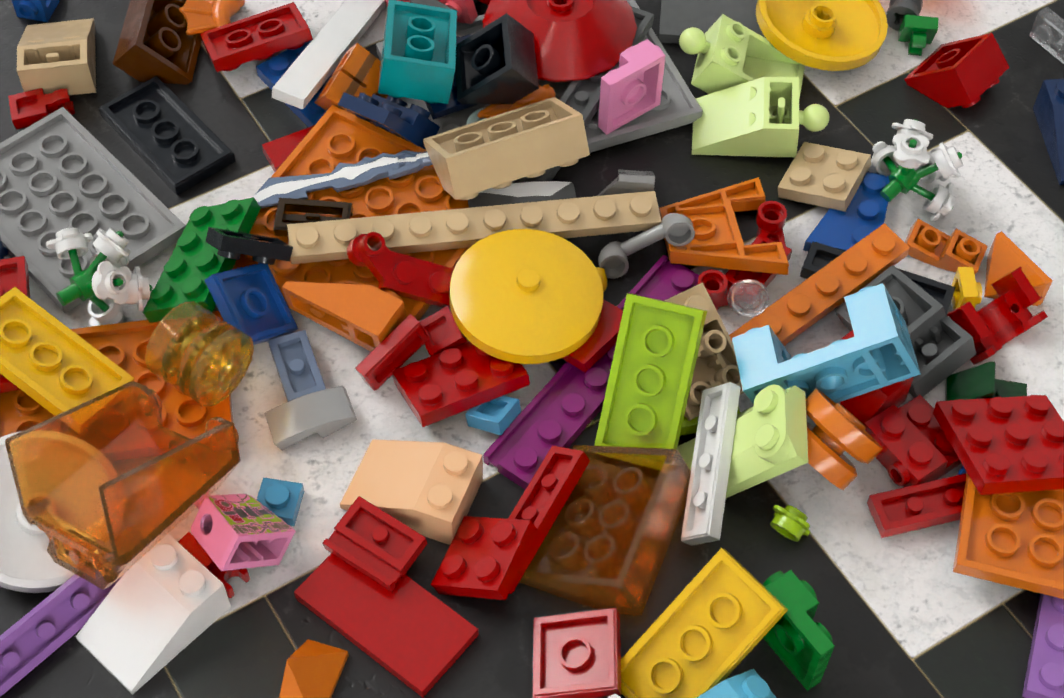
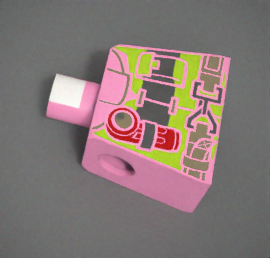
(240, 532)

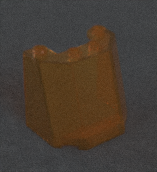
(115, 479)

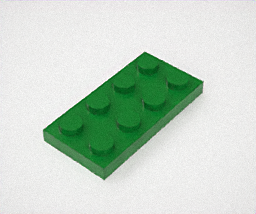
(196, 260)

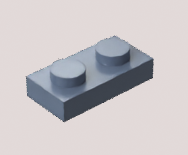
(296, 365)

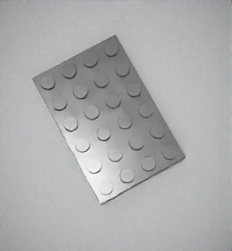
(63, 179)

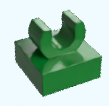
(918, 32)

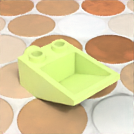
(734, 55)
(755, 119)

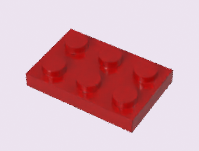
(256, 37)
(456, 382)

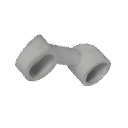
(674, 227)

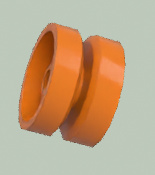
(832, 435)

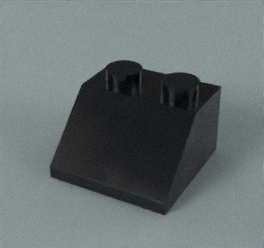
(496, 64)

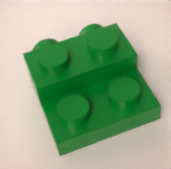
(796, 638)

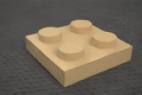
(824, 176)

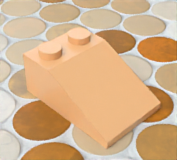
(419, 484)

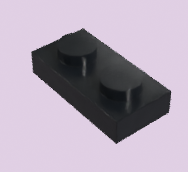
(262, 248)

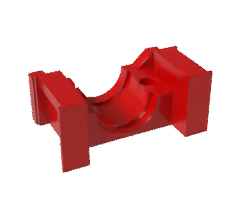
(1002, 317)

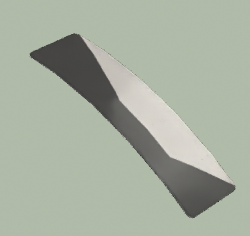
(524, 193)

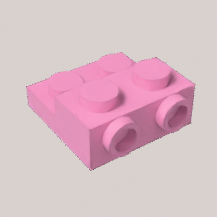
(631, 87)

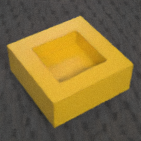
(966, 288)

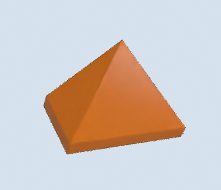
(1006, 257)
(313, 671)

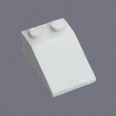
(153, 613)

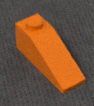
(350, 309)

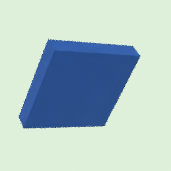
(252, 302)

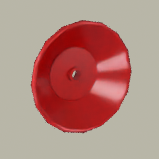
(571, 36)

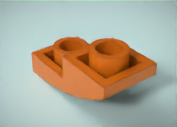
(943, 250)

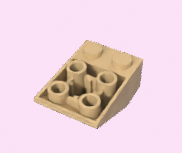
(58, 57)
(716, 354)

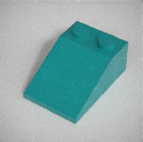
(418, 52)

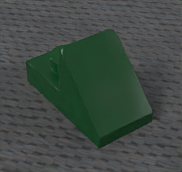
(980, 383)

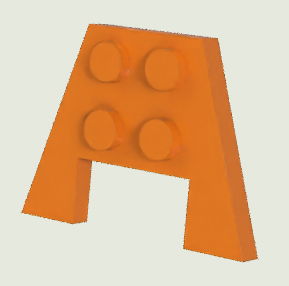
(717, 233)

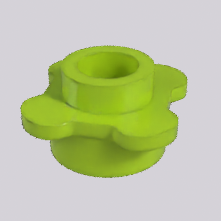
(790, 522)

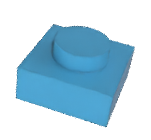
(494, 415)
(281, 498)

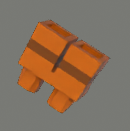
(354, 74)

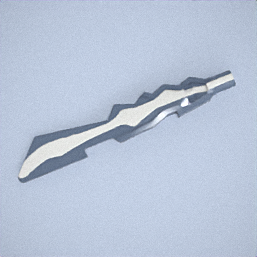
(343, 177)

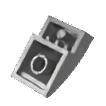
(936, 339)

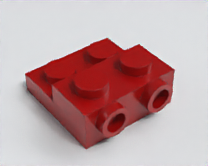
(912, 443)

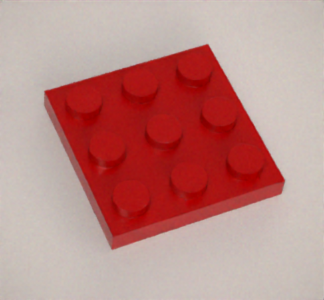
(1006, 442)

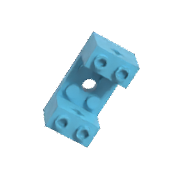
(844, 369)

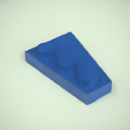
(861, 218)

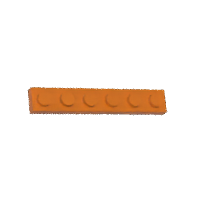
(830, 285)

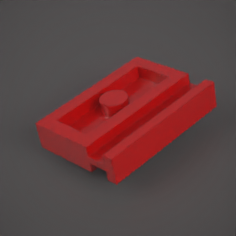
(375, 543)

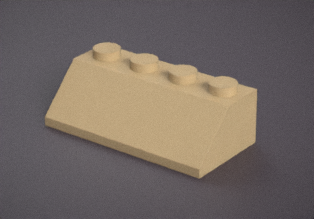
(507, 148)

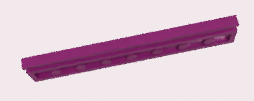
(572, 396)

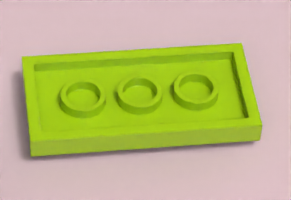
(650, 374)

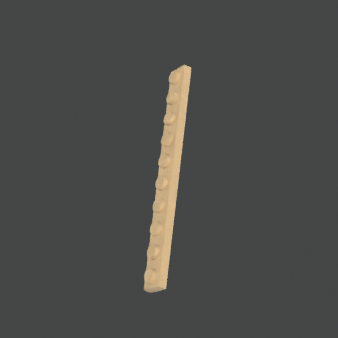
(466, 226)

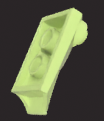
(767, 438)

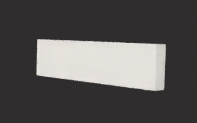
(711, 464)

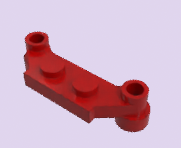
(770, 222)
(400, 272)

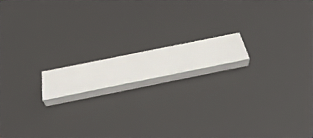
(325, 51)

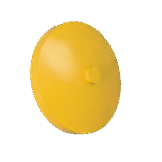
(824, 32)
(526, 296)

